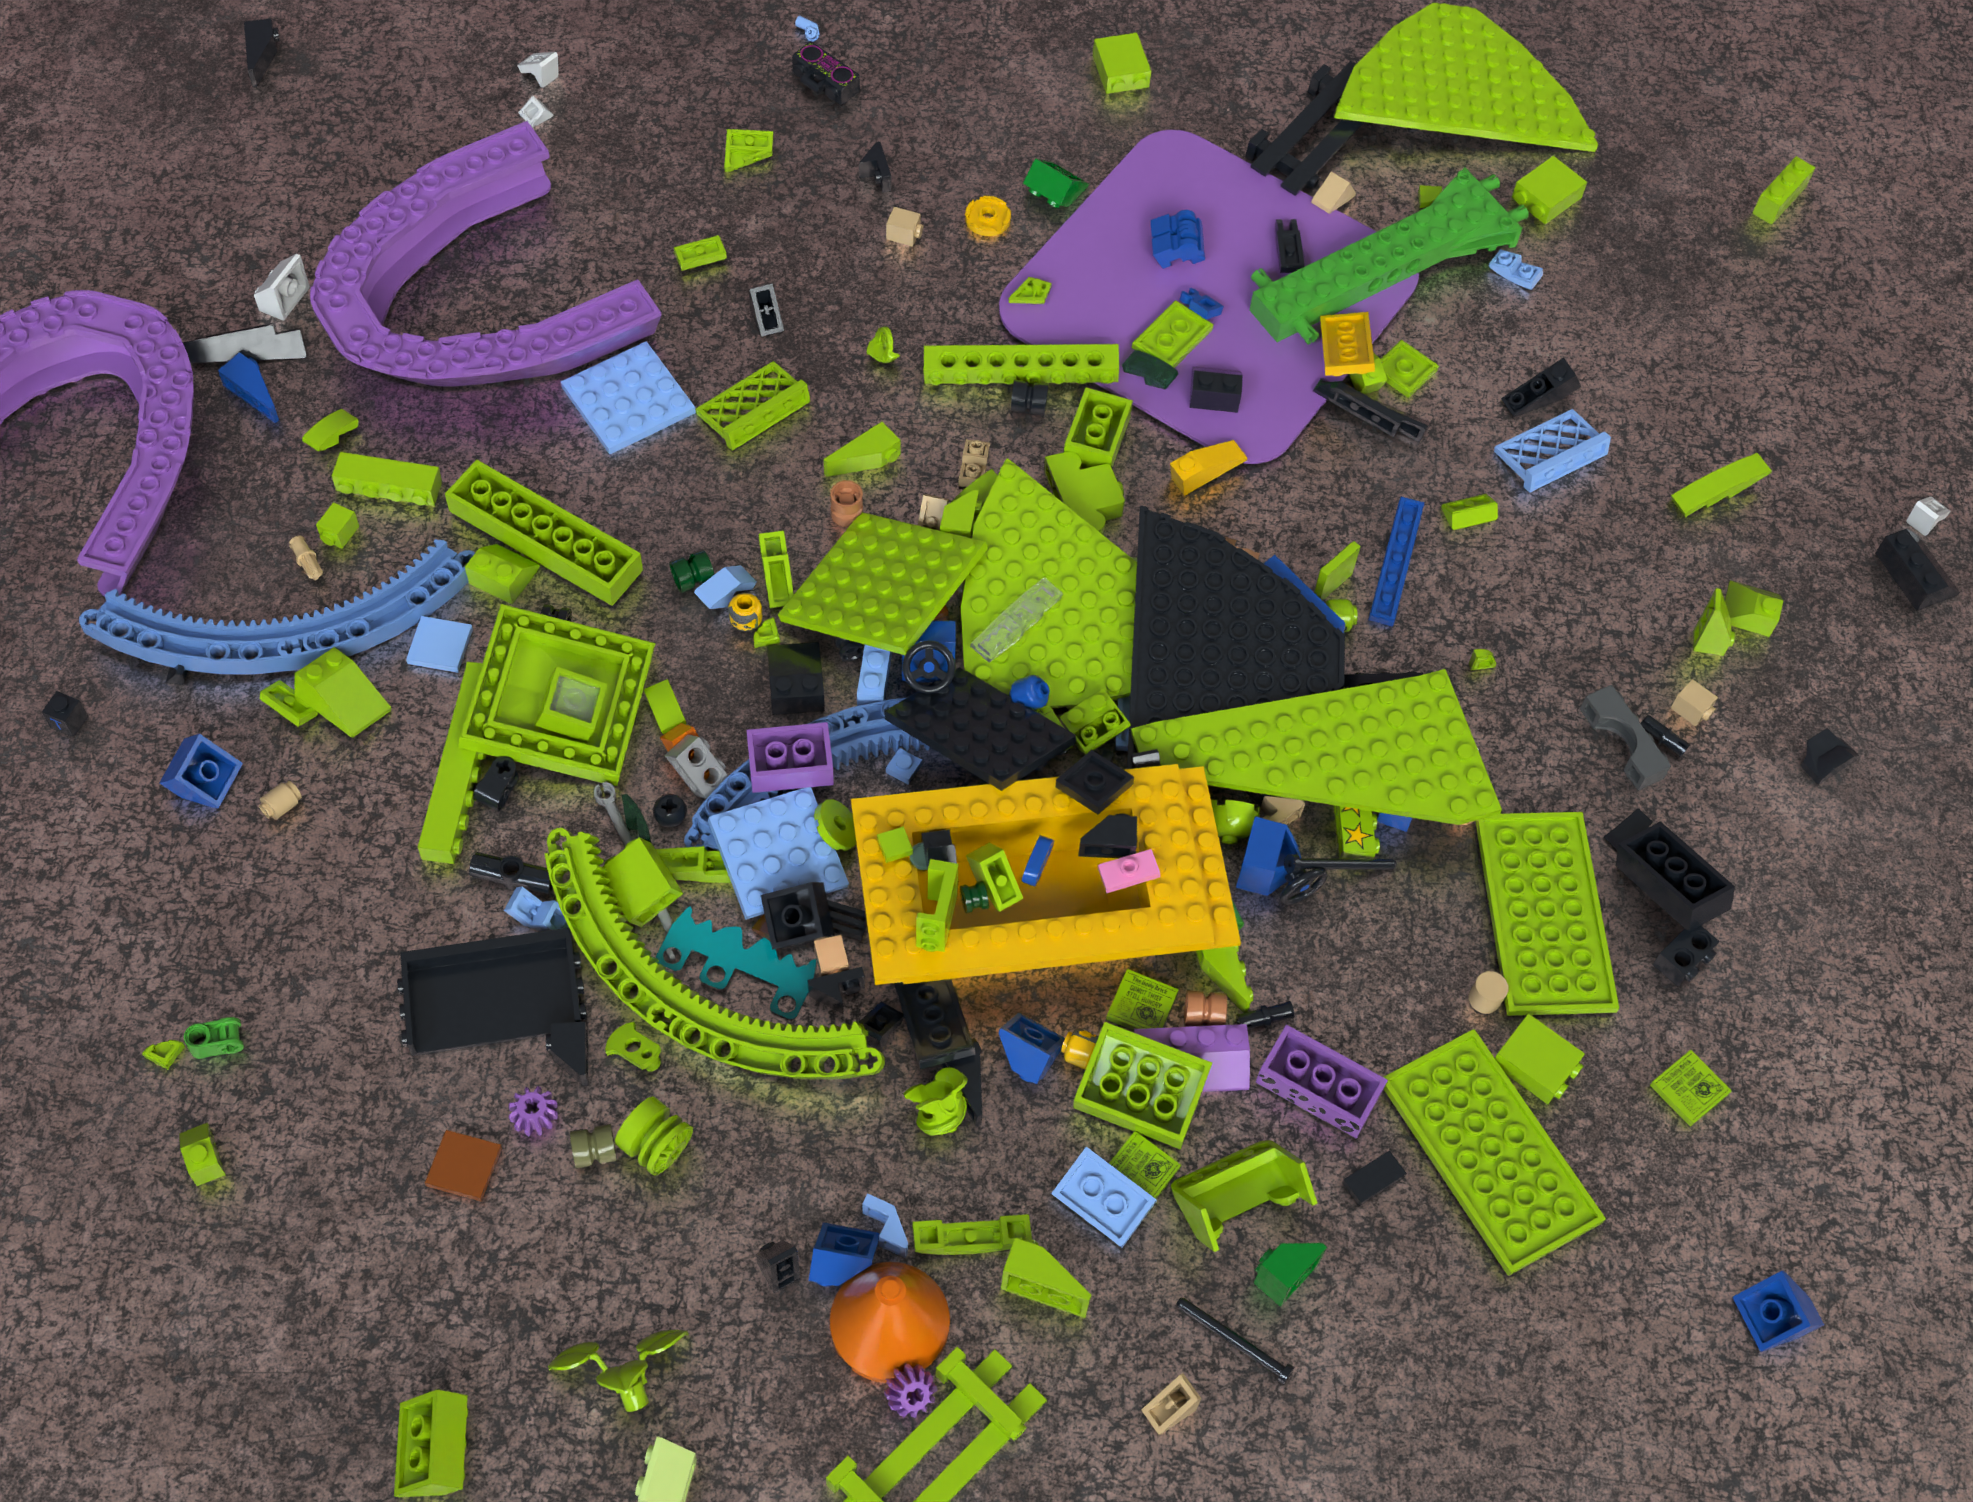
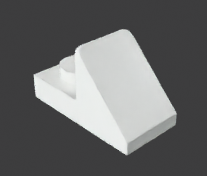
(542, 65)
(1926, 515)

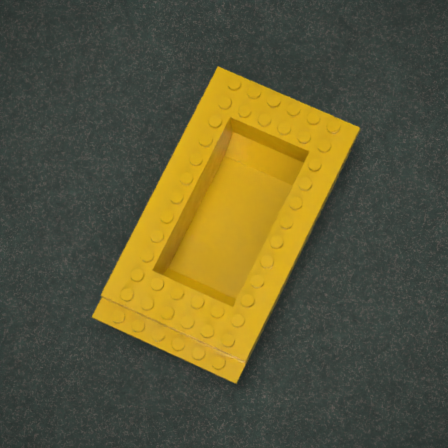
(1068, 911)

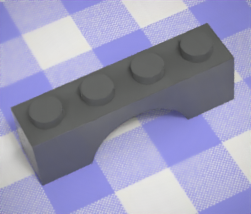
(1608, 711)

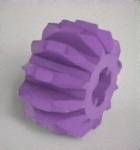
(538, 1120)
(910, 1390)

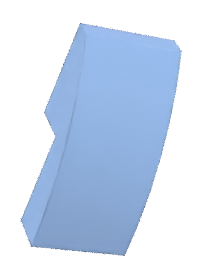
(1511, 268)

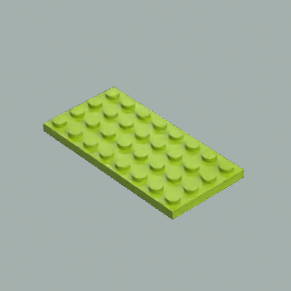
(1546, 914)
(1492, 1152)

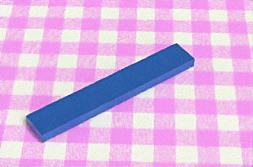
(1396, 561)

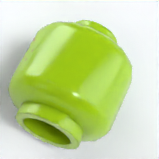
(1345, 611)

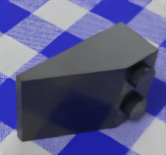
(796, 678)

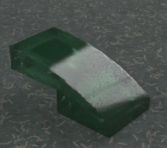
(1155, 371)
(635, 818)

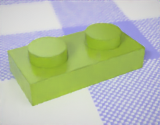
(700, 253)
(283, 700)

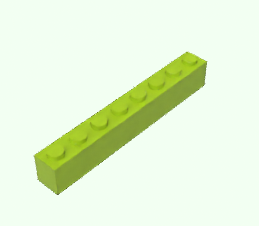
(453, 784)

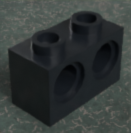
(1682, 950)

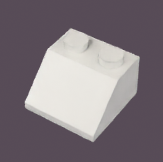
(283, 288)

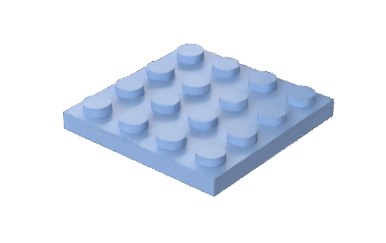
(628, 397)
(775, 848)

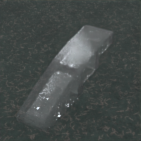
(1016, 619)

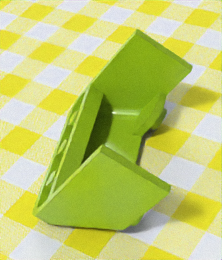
(1239, 1184)

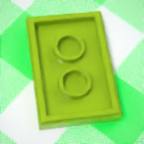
(1173, 334)

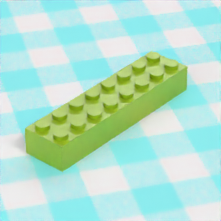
(544, 532)

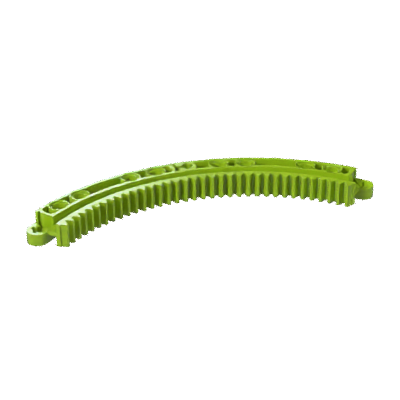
(753, 1042)

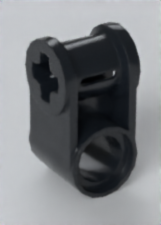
(497, 783)

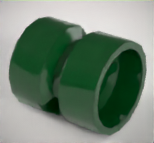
(691, 571)

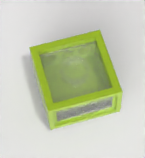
(571, 704)

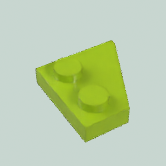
(747, 147)

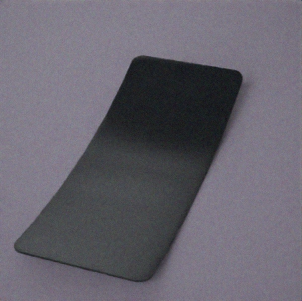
(1629, 827)

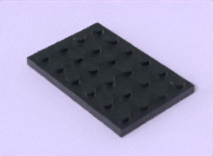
(981, 729)

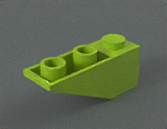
(1228, 974)

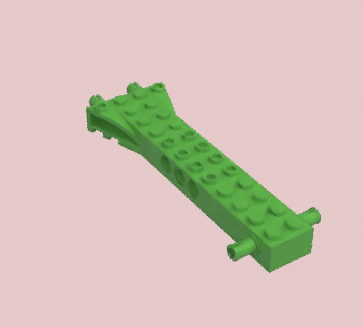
(1453, 226)

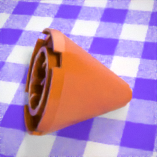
(889, 1319)

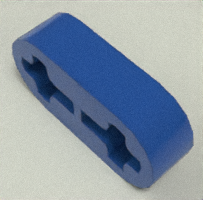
(1037, 860)

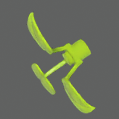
(626, 1378)

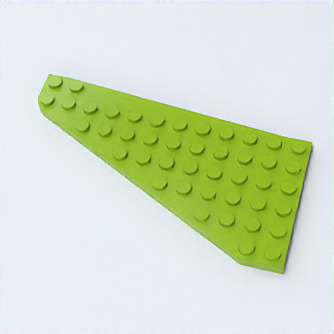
(1362, 747)

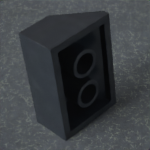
(1915, 569)

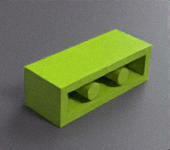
(1783, 190)

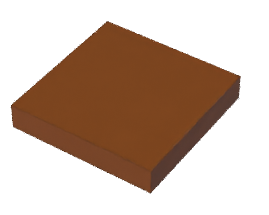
(463, 1165)

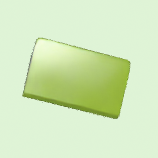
(1470, 511)

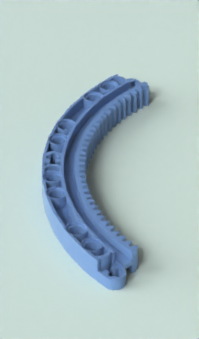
(281, 644)
(846, 742)

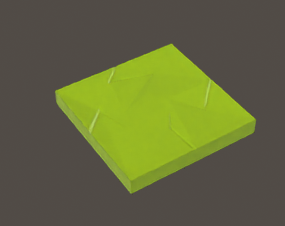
(514, 681)

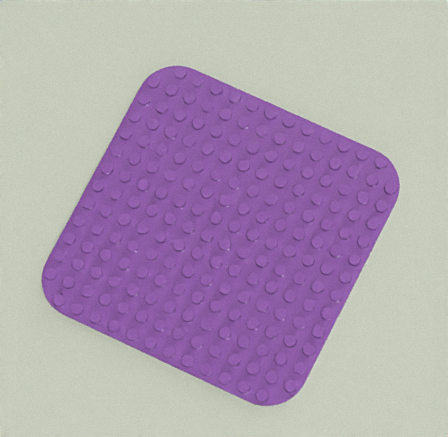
(1114, 288)

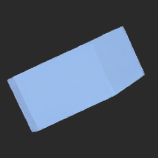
(722, 586)
(535, 913)
(892, 1235)

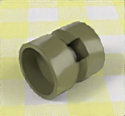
(593, 1146)

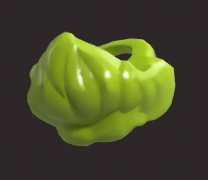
(882, 346)

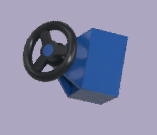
(931, 658)
(1264, 864)

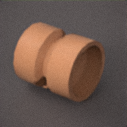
(846, 502)
(1203, 1009)

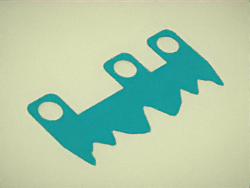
(727, 951)

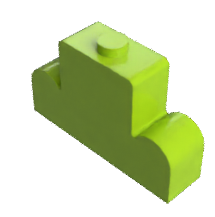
(1087, 491)

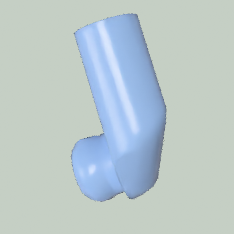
(810, 27)

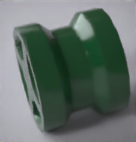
(974, 897)

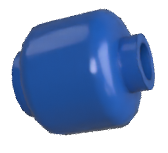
(1030, 691)

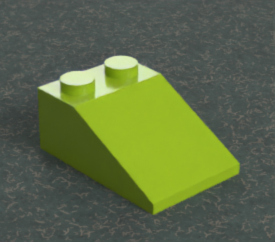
(340, 692)
(1040, 1277)

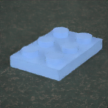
(1104, 1197)

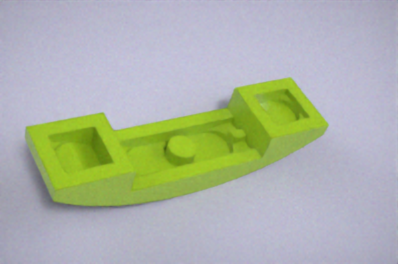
(969, 1237)

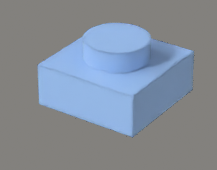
(903, 766)

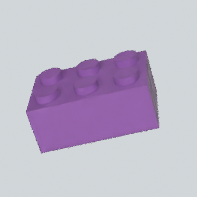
(790, 757)

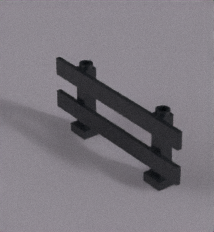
(1276, 153)

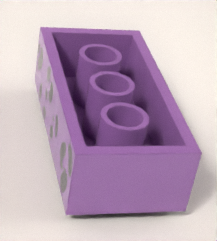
(1321, 1081)

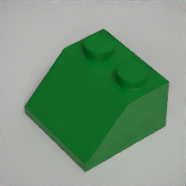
(1054, 183)
(1287, 1268)

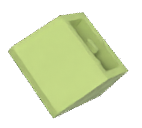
(667, 1473)

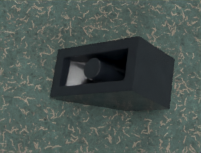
(1111, 838)
(570, 1048)

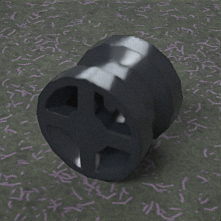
(849, 649)

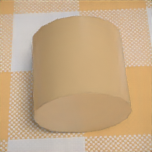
(1488, 992)

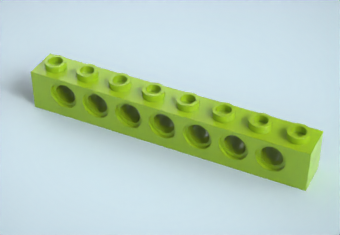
(1029, 356)

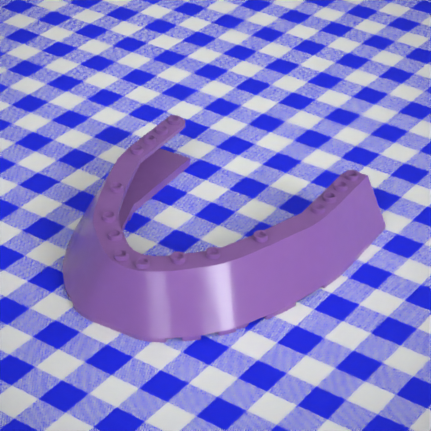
(415, 222)
(107, 334)

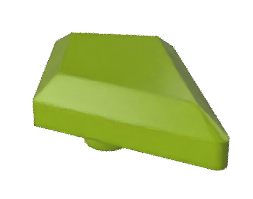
(1031, 292)

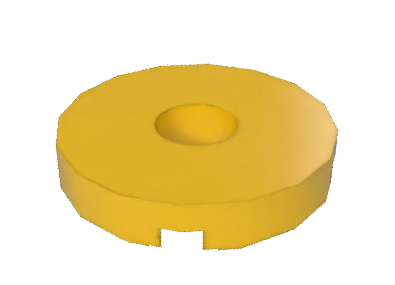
(988, 226)

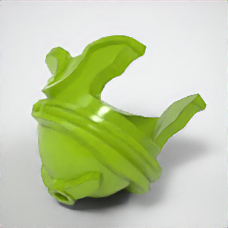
(940, 1102)

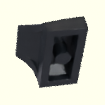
(1827, 756)

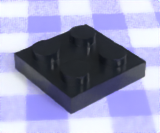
(1094, 782)

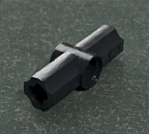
(496, 870)

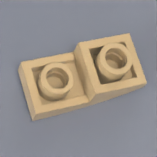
(973, 461)

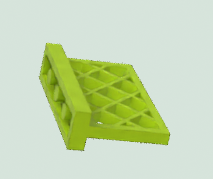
(762, 414)

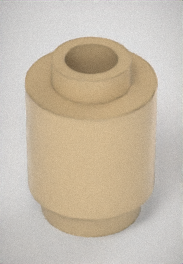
(280, 800)

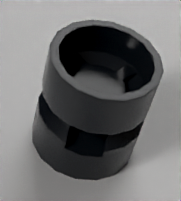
(1029, 397)

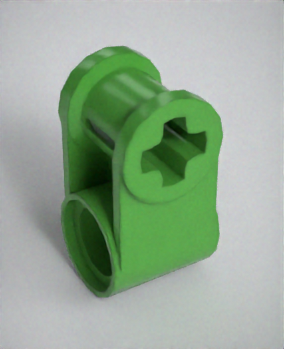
(218, 1038)

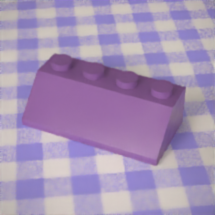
(1221, 1044)

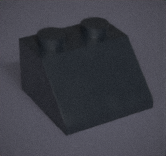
(1215, 389)
(797, 915)

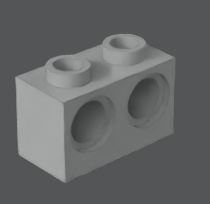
(693, 770)

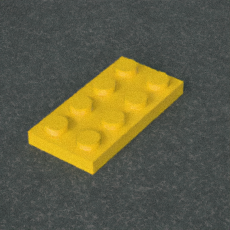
(1347, 344)

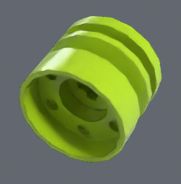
(653, 1135)

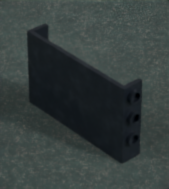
(489, 991)

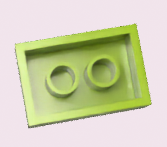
(1098, 428)

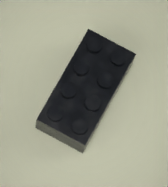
(1675, 876)

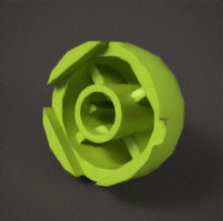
(1234, 820)

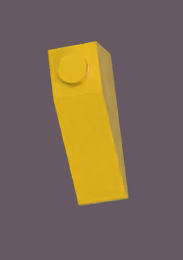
(1204, 465)

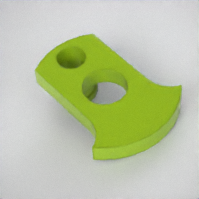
(644, 1058)

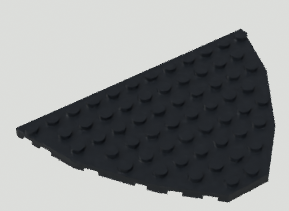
(1219, 629)

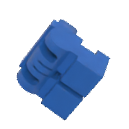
(1177, 238)

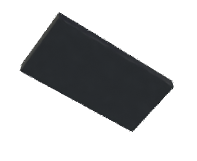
(934, 1022)

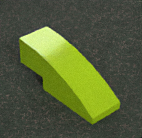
(776, 568)

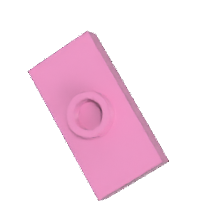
(1129, 871)

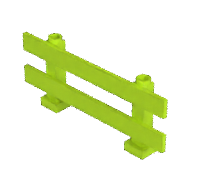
(971, 1390)

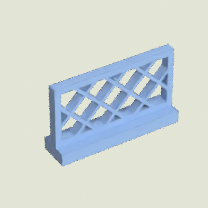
(1564, 460)

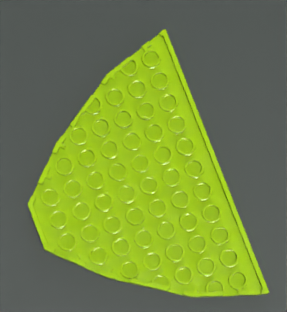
(1462, 77)
(1083, 637)

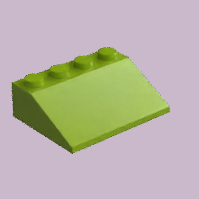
(1142, 1085)

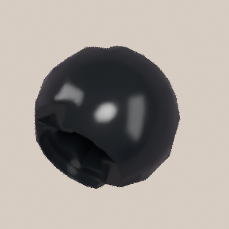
(661, 808)

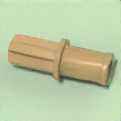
(306, 557)

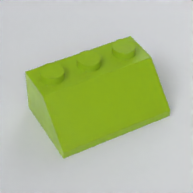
(431, 1445)

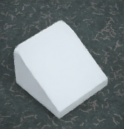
(535, 112)

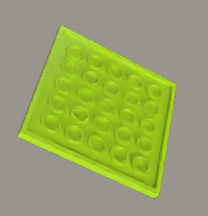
(883, 582)

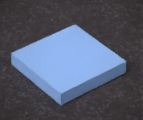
(439, 644)

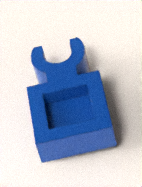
(1201, 305)

